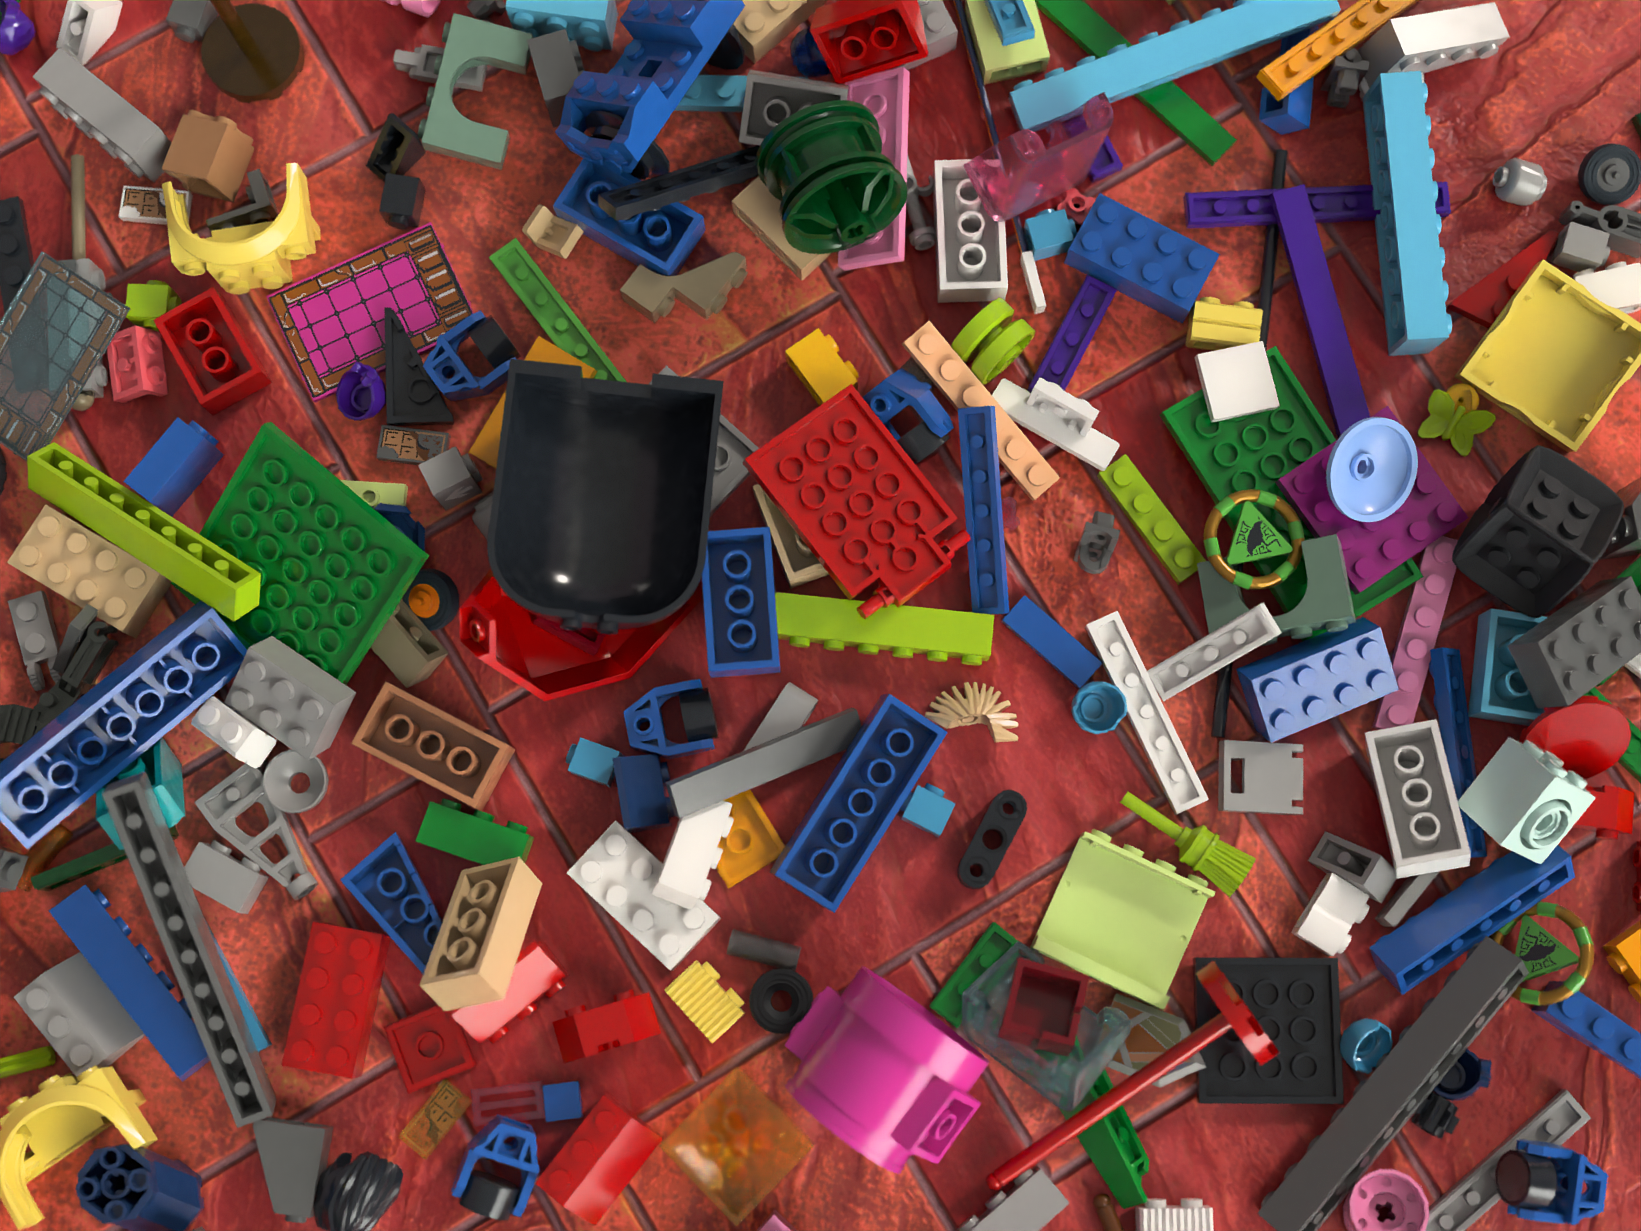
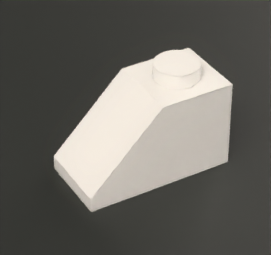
(87, 27)

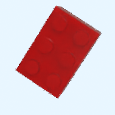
(212, 351)

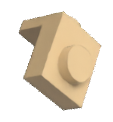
(551, 232)

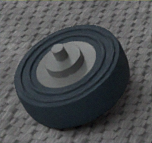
(1610, 174)

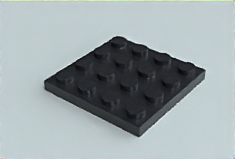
(1299, 1012)

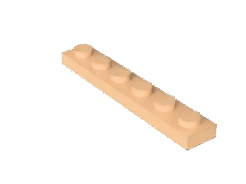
(966, 391)

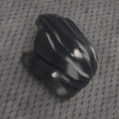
(356, 1192)

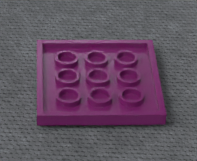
(1380, 545)

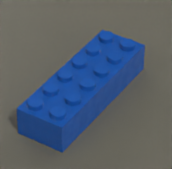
(858, 802)

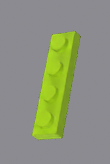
(1151, 519)

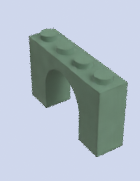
(470, 45)
(1324, 605)

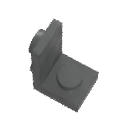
(261, 208)

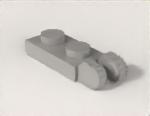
(36, 635)

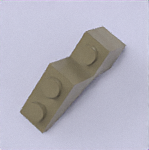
(699, 289)

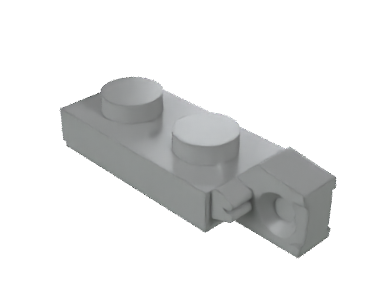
(421, 67)

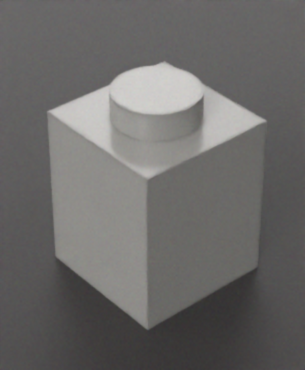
(1581, 248)

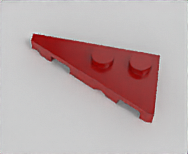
(1490, 295)

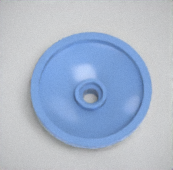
(1384, 471)

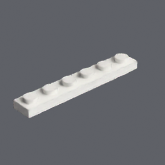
(1147, 713)

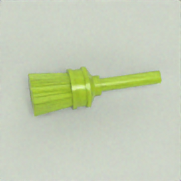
(1199, 848)

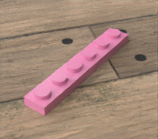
(1418, 634)

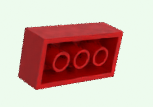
(336, 1000)

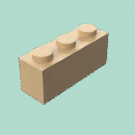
(761, 214)

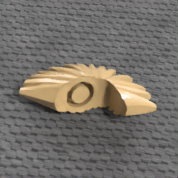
(973, 710)

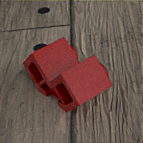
(1609, 812)
(606, 1027)

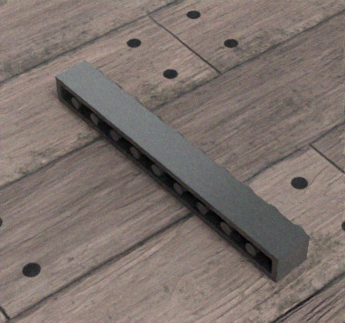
(190, 948)
(1394, 1089)

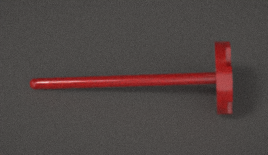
(1233, 1015)

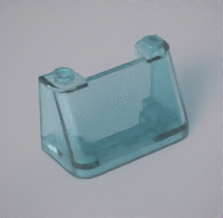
(1054, 1076)

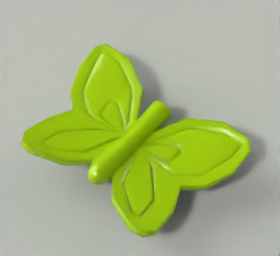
(1454, 425)

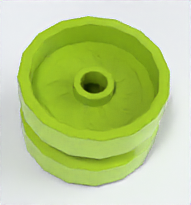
(992, 340)

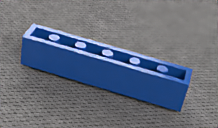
(1468, 916)
(132, 980)

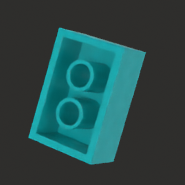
(166, 781)

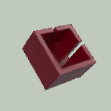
(1041, 1005)

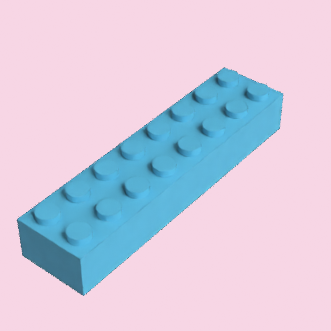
(1408, 218)

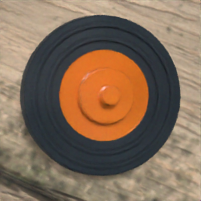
(433, 598)

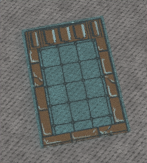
(49, 351)

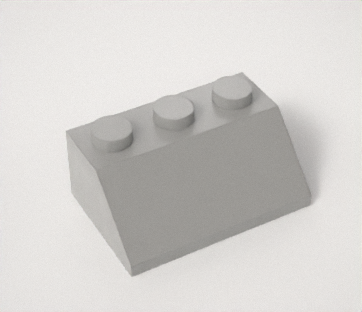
(79, 1015)

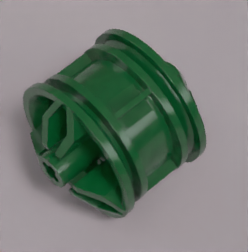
(830, 177)

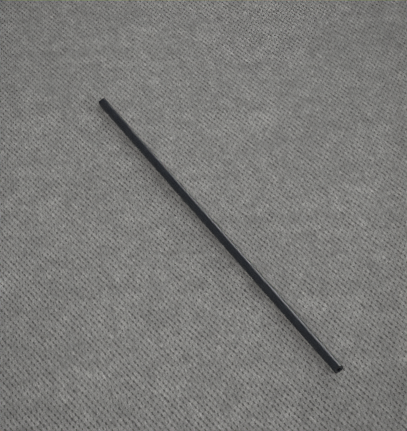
(1264, 303)

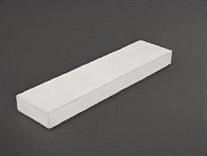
(1213, 651)

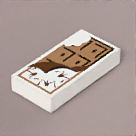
(147, 205)

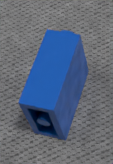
(175, 466)

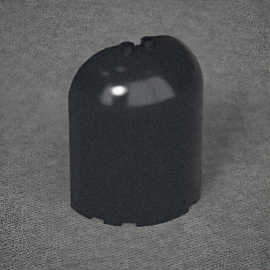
(602, 494)

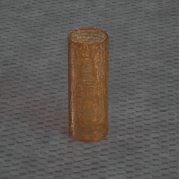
(39, 852)

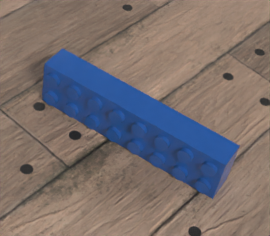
(116, 722)

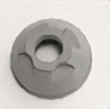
(278, 780)

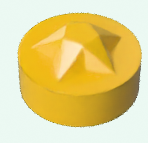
(1464, 395)

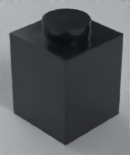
(402, 201)

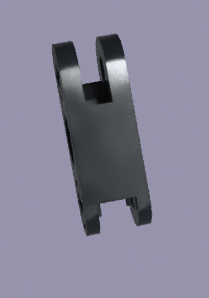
(1005, 825)

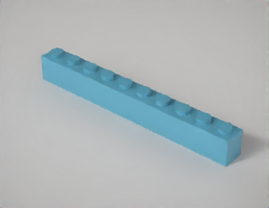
(1165, 56)

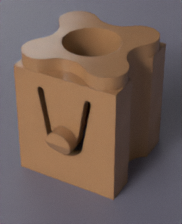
(209, 155)

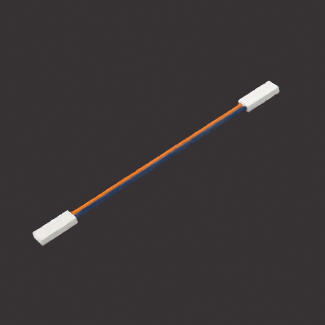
(1027, 259)

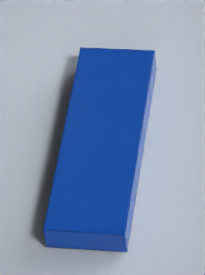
(1051, 642)

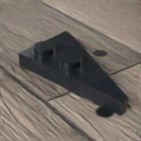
(409, 388)

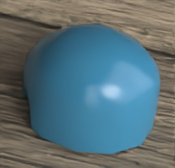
(1098, 707)
(1365, 1043)

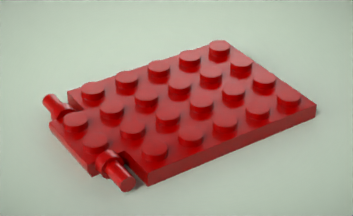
(858, 501)

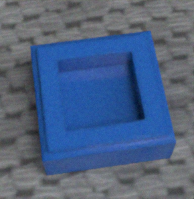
(562, 1101)

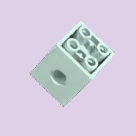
(1526, 799)

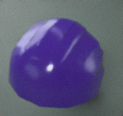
(15, 28)
(360, 392)

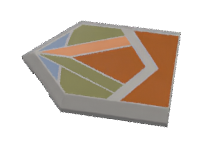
(1150, 1036)

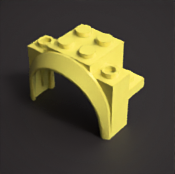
(246, 254)
(56, 1124)

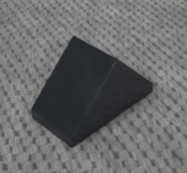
(395, 149)

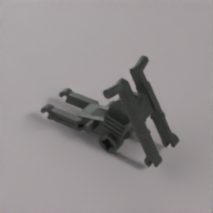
(22, 723)

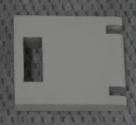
(1268, 777)

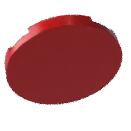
(1584, 735)

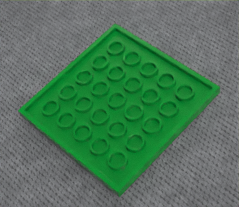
(322, 555)

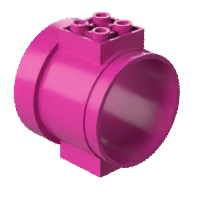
(883, 1072)

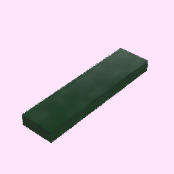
(83, 866)

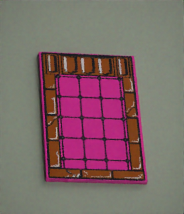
(341, 314)

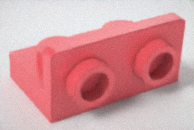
(136, 364)

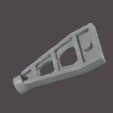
(232, 798)

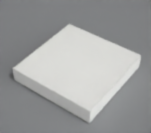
(1237, 381)

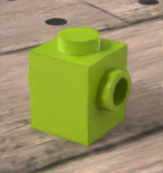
(150, 302)

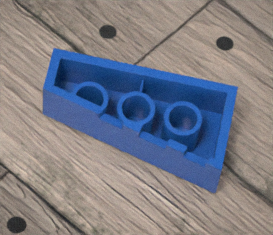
(397, 899)

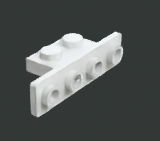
(1058, 419)

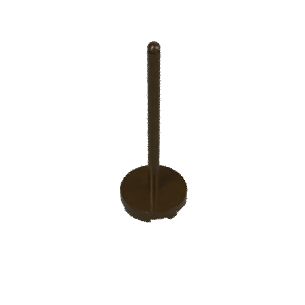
(251, 51)

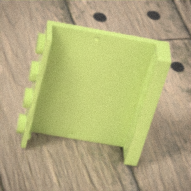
(1122, 918)

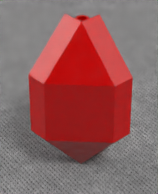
(543, 663)

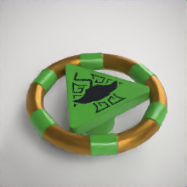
(1254, 538)
(1546, 954)

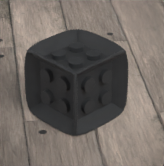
(1538, 532)

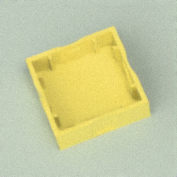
(1555, 357)

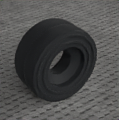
(761, 996)

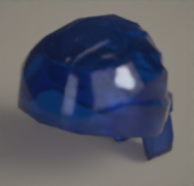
(807, 56)

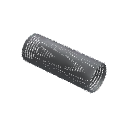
(776, 957)

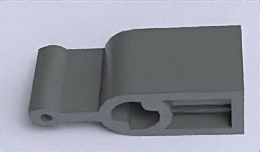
(1620, 222)

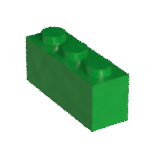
(472, 836)

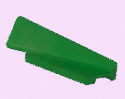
(1114, 1148)

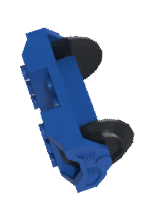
(648, 82)

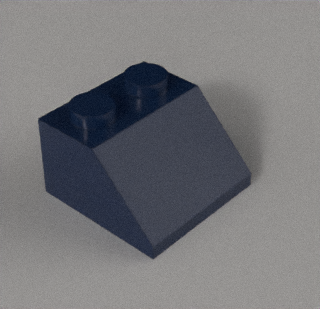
(643, 792)

